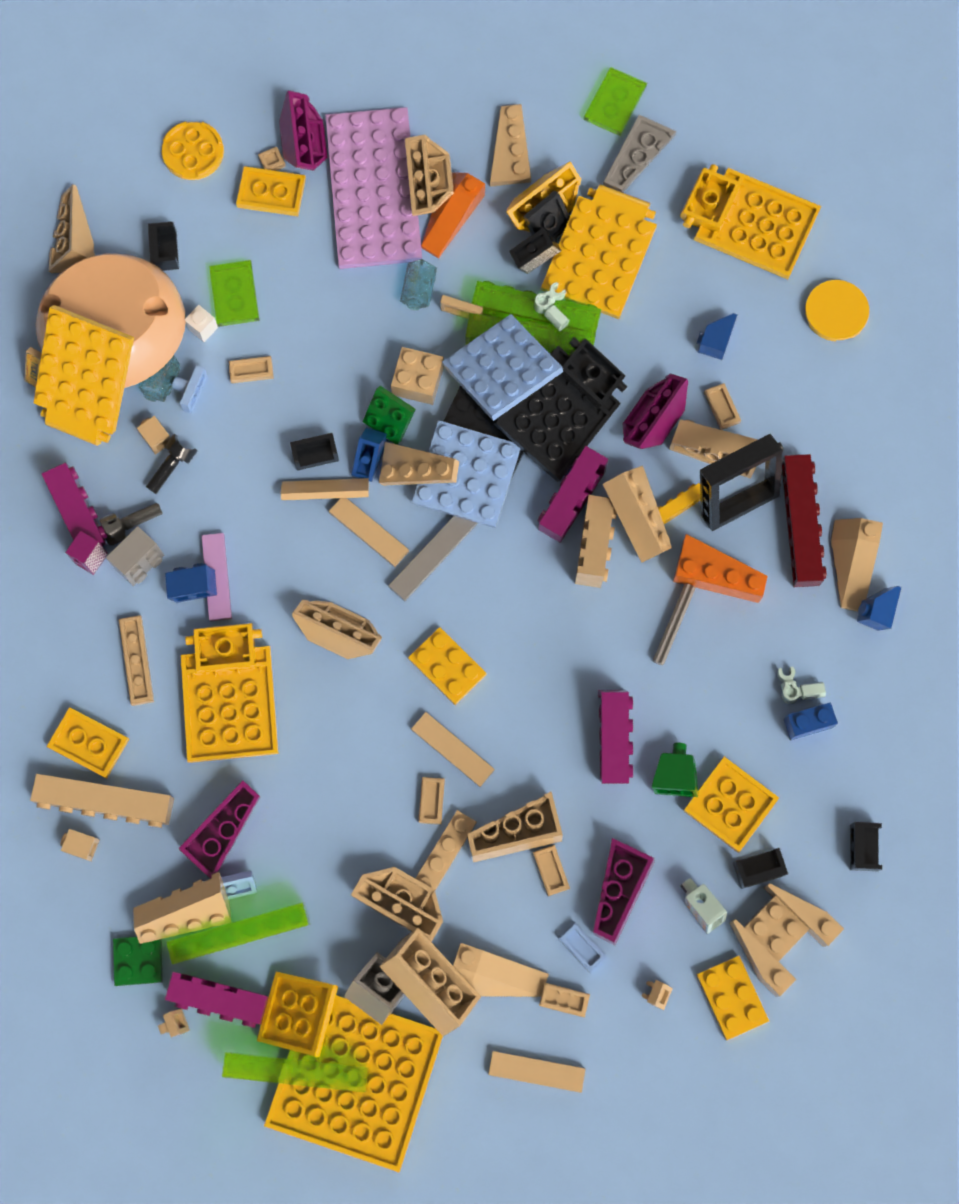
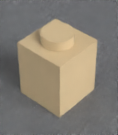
(153, 434)
(79, 844)

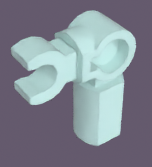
(544, 303)
(791, 692)

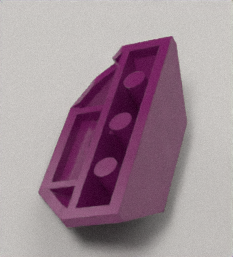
(302, 132)
(656, 413)

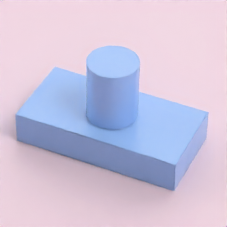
(190, 388)

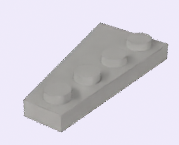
(638, 151)

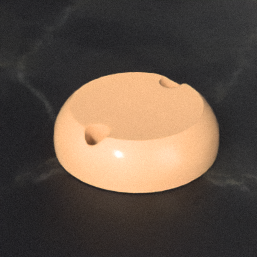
(124, 296)

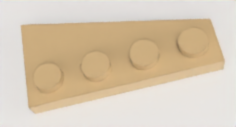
(510, 152)
(412, 466)

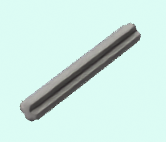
(674, 624)

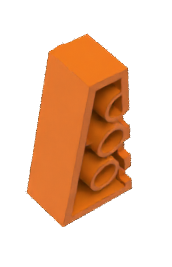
(717, 572)

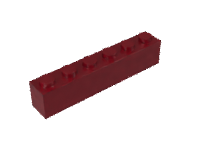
(802, 521)

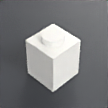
(201, 323)

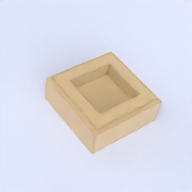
(272, 159)

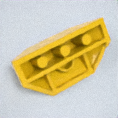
(562, 180)

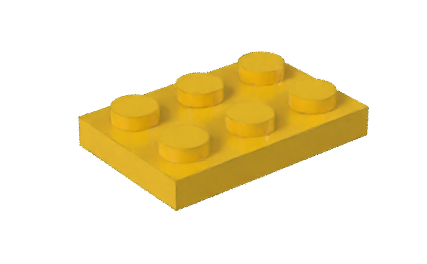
(271, 191)
(447, 666)
(88, 742)
(732, 998)

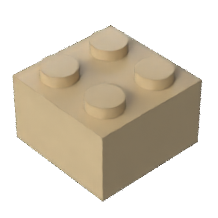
(417, 375)

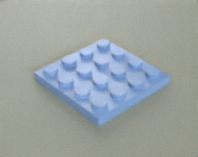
(502, 367)
(482, 475)

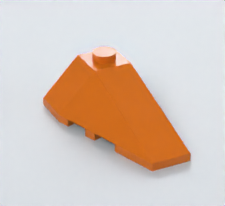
(453, 213)

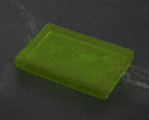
(615, 101)
(234, 293)

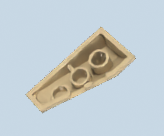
(72, 234)
(855, 552)
(496, 975)

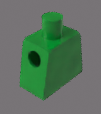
(676, 773)

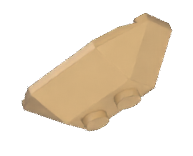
(428, 174)
(336, 628)
(401, 900)

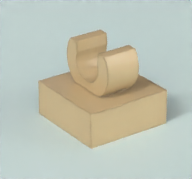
(659, 994)
(174, 1023)

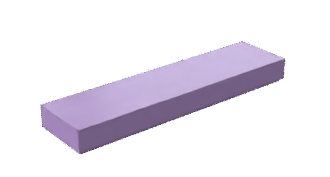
(215, 557)

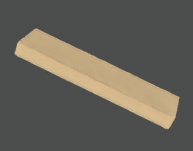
(325, 489)
(369, 531)
(136, 660)
(452, 749)
(537, 1071)

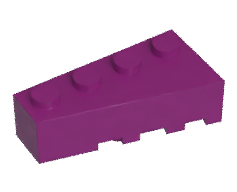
(573, 494)
(72, 502)
(615, 736)
(218, 833)
(621, 887)
(216, 998)

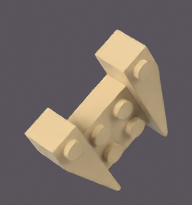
(777, 930)

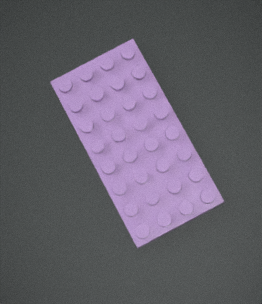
(372, 188)

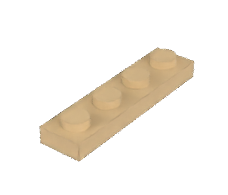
(446, 850)

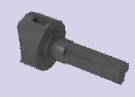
(116, 527)

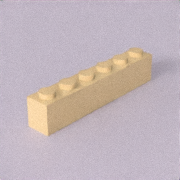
(102, 799)

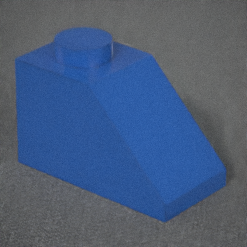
(716, 337)
(368, 453)
(879, 609)

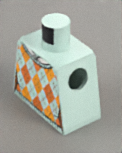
(708, 914)

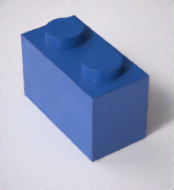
(191, 583)
(810, 721)

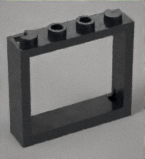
(712, 476)

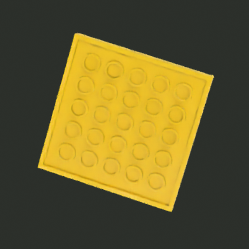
(369, 1123)

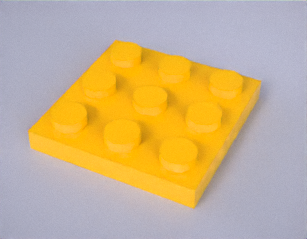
(731, 804)
(297, 1014)

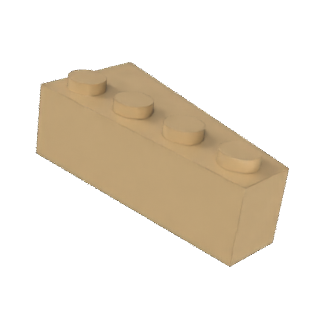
(707, 443)
(638, 512)
(595, 541)
(517, 831)

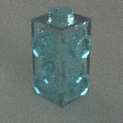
(418, 284)
(160, 384)

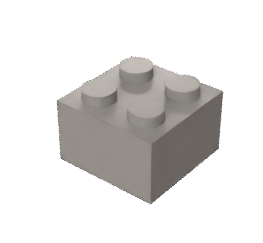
(135, 556)
(374, 991)

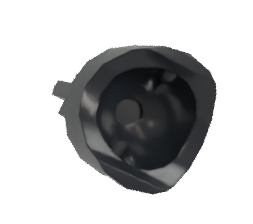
(177, 454)

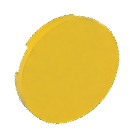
(192, 150)
(837, 310)

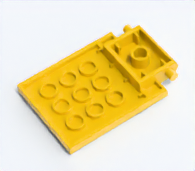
(749, 219)
(602, 249)
(82, 375)
(228, 695)

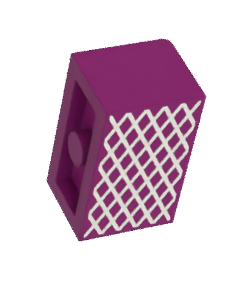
(86, 552)

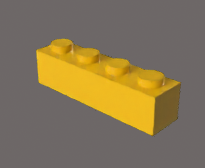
(680, 504)

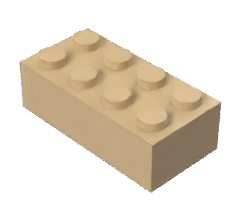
(430, 982)

